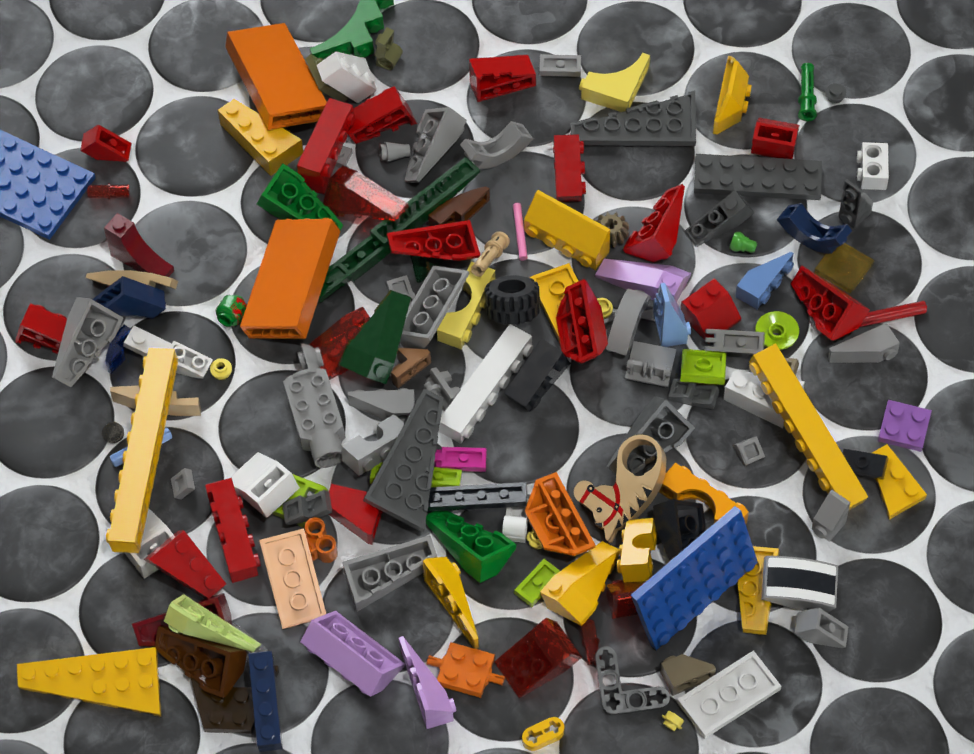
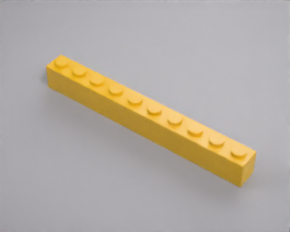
(143, 451)

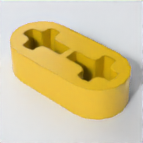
(541, 729)

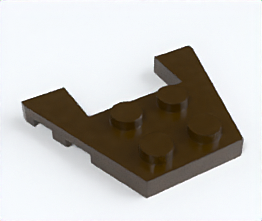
(229, 713)

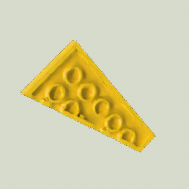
(105, 679)

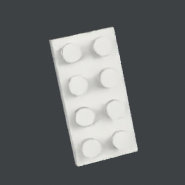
(729, 694)

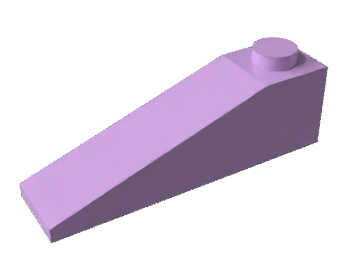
(643, 276)

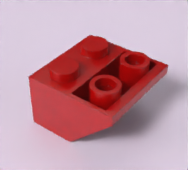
(774, 138)

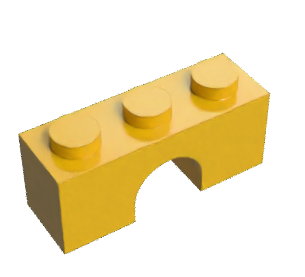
(638, 540)

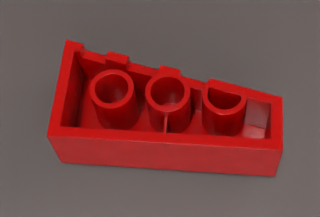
(325, 144)
(232, 530)

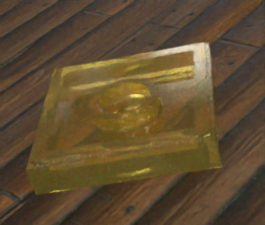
(844, 267)

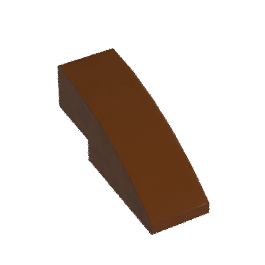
(460, 207)

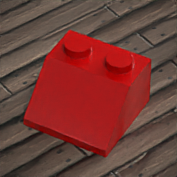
(710, 309)

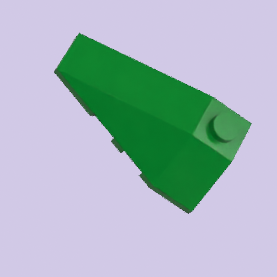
(475, 549)

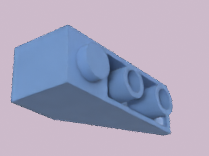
(761, 280)

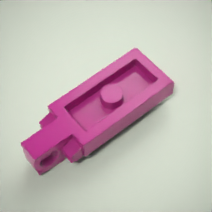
(461, 458)

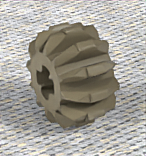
(617, 227)

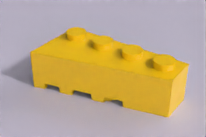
(265, 146)

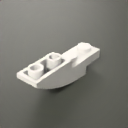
(189, 361)

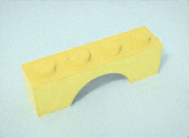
(457, 326)

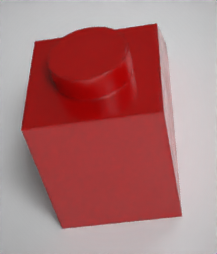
(105, 145)

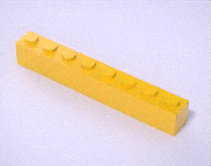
(806, 425)

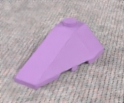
(430, 694)

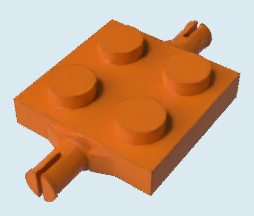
(466, 669)

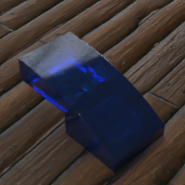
(115, 354)

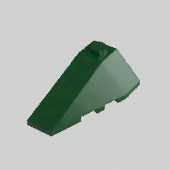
(377, 343)

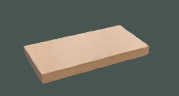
(292, 578)

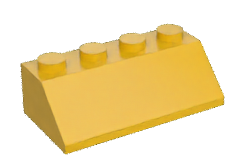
(567, 230)

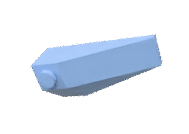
(669, 319)

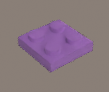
(904, 425)

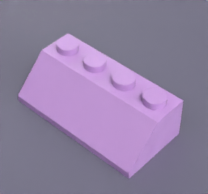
(351, 652)

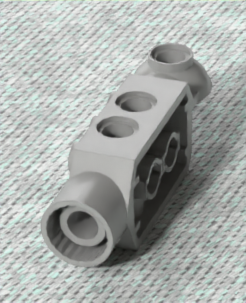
(315, 409)

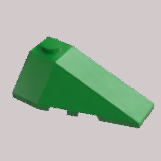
(291, 198)

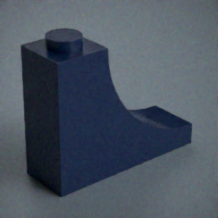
(132, 298)

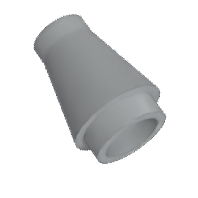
(393, 151)

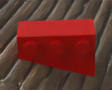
(568, 168)
(41, 328)

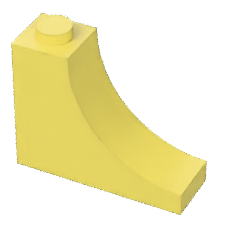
(615, 89)

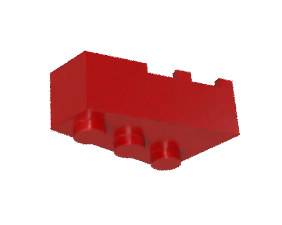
(500, 75)
(380, 114)
(187, 565)

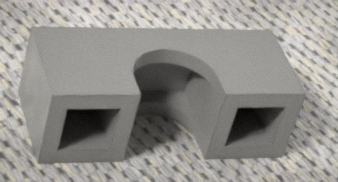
(363, 454)

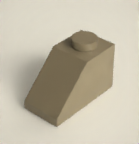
(685, 672)

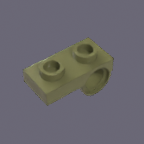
(387, 52)

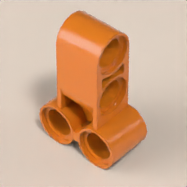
(319, 541)

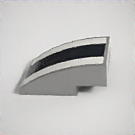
(800, 583)

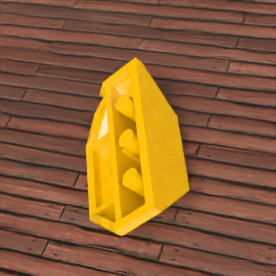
(732, 96)

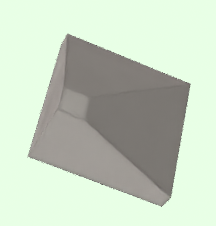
(749, 450)

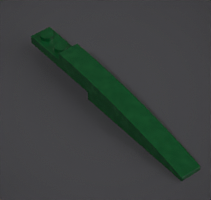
(376, 246)

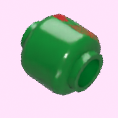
(231, 310)

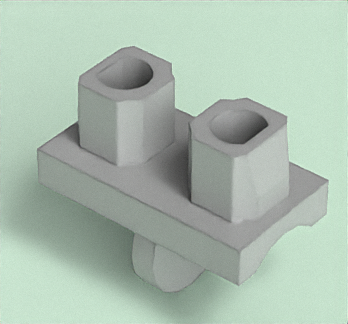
(439, 384)

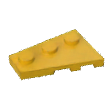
(898, 487)

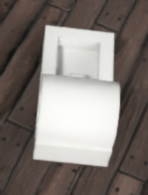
(515, 524)

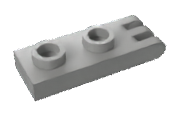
(735, 341)

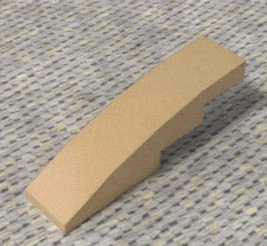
(150, 279)
(178, 407)

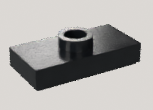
(866, 463)

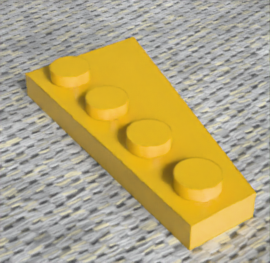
(753, 609)

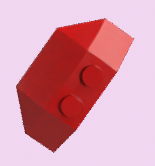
(581, 323)

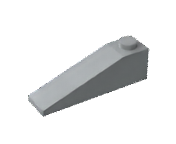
(84, 336)

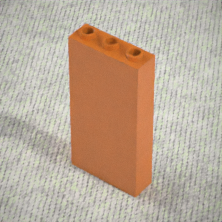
(275, 75)
(290, 279)

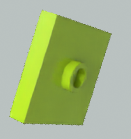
(703, 366)

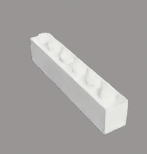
(485, 384)

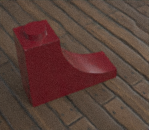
(130, 248)

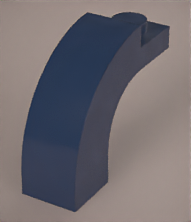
(811, 232)

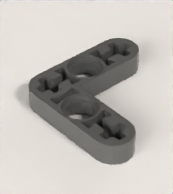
(623, 696)

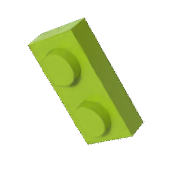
(531, 586)

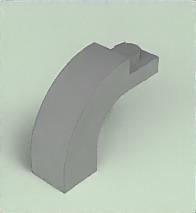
(499, 149)
(627, 320)

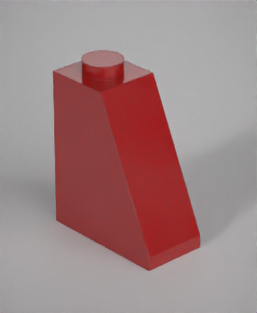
(354, 513)

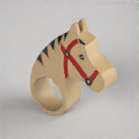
(629, 495)

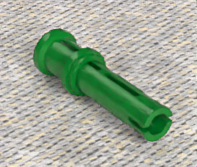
(807, 98)

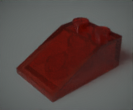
(334, 340)

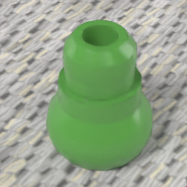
(742, 243)

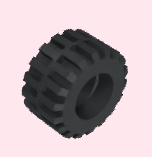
(512, 299)

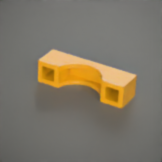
(683, 485)

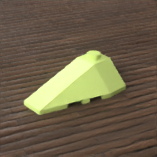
(194, 620)

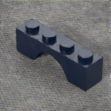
(265, 701)

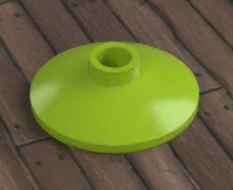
(779, 323)

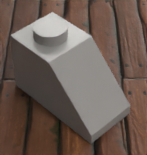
(831, 516)
(821, 628)

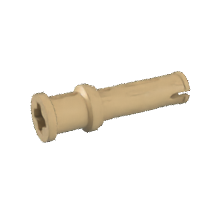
(493, 250)

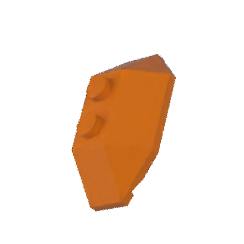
(556, 518)

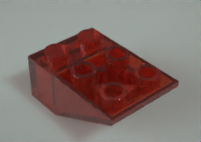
(538, 657)

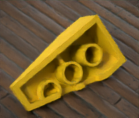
(446, 585)
(578, 586)

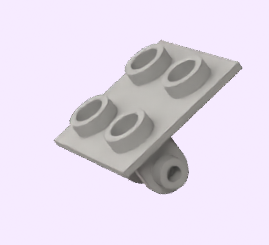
(650, 364)

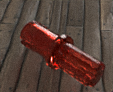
(108, 191)
(590, 641)

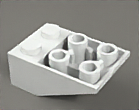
(264, 483)
(154, 535)

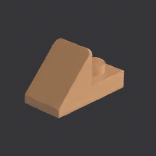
(411, 364)

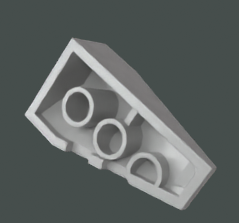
(437, 133)

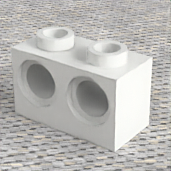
(877, 166)

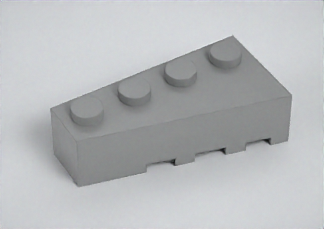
(386, 570)

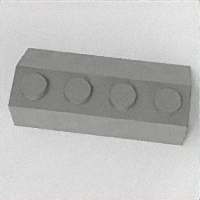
(431, 305)

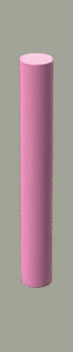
(519, 226)

